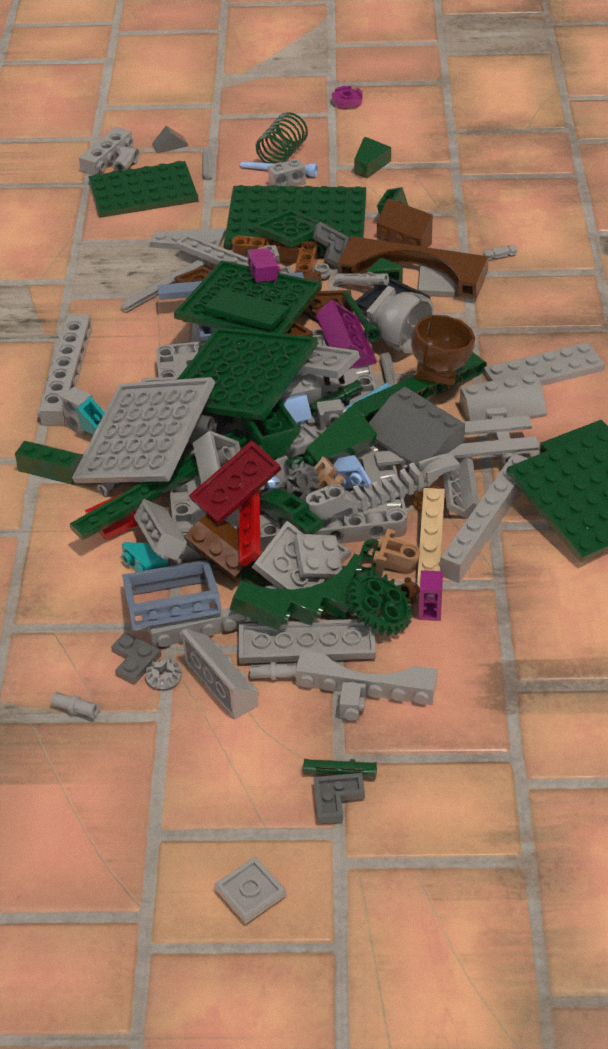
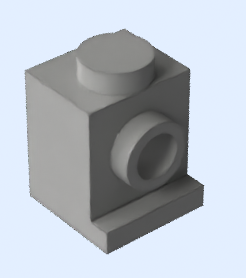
(328, 412)
(352, 700)

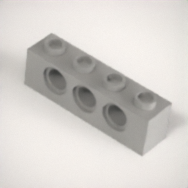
(105, 151)

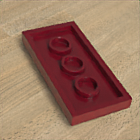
(235, 482)

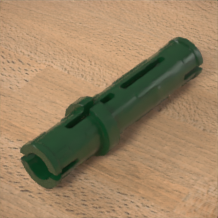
(343, 393)
(312, 766)

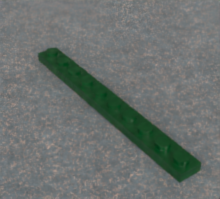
(131, 499)

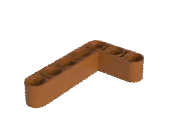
(303, 255)

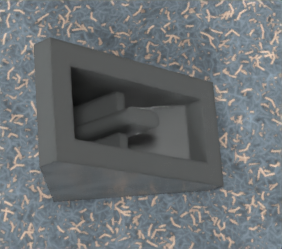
(168, 140)

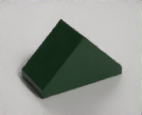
(385, 266)

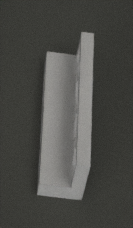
(465, 486)

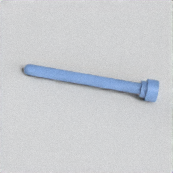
(310, 170)

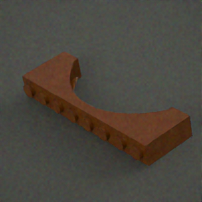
(463, 269)

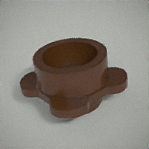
(411, 588)

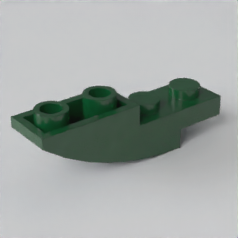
(290, 508)

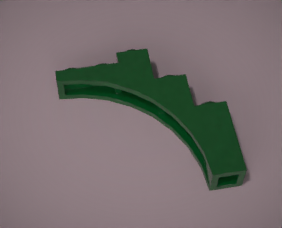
(276, 606)

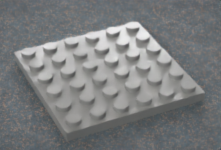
(144, 431)

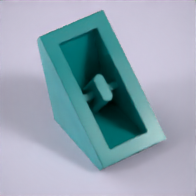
(89, 415)

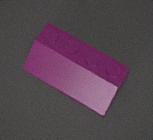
(345, 331)

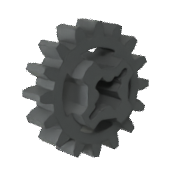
(301, 481)

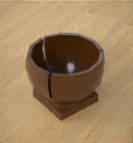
(442, 348)

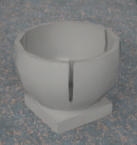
(394, 315)

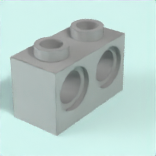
(287, 173)
(71, 401)

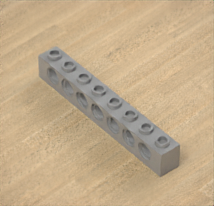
(65, 368)

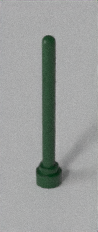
(370, 331)

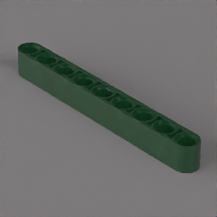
(372, 404)

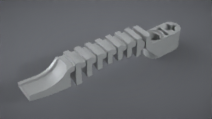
(336, 499)

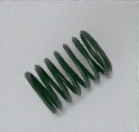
(294, 144)

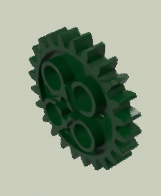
(386, 613)

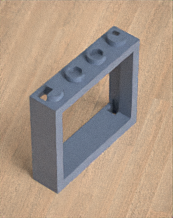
(171, 608)

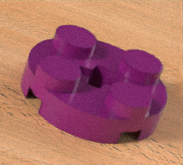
(347, 97)

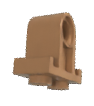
(395, 554)

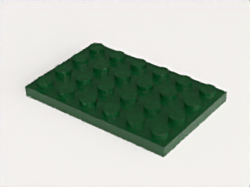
(142, 189)

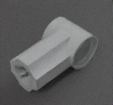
(126, 157)

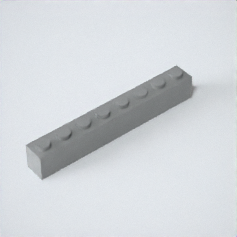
(480, 524)

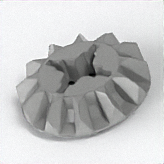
(168, 679)

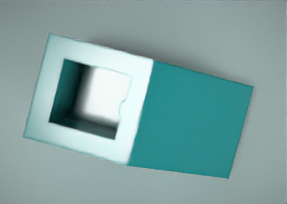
(142, 556)

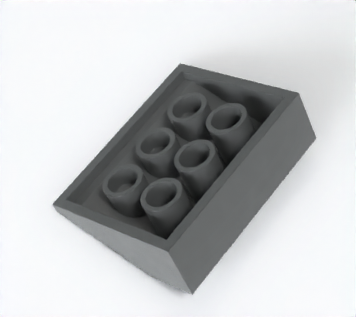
(416, 427)

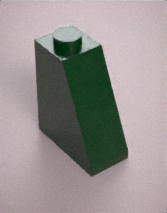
(371, 157)

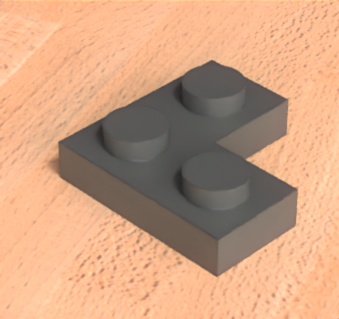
(334, 240)
(137, 657)
(333, 790)

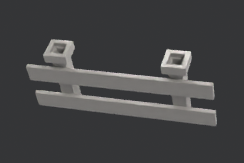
(496, 423)

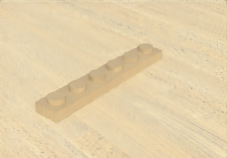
(431, 530)

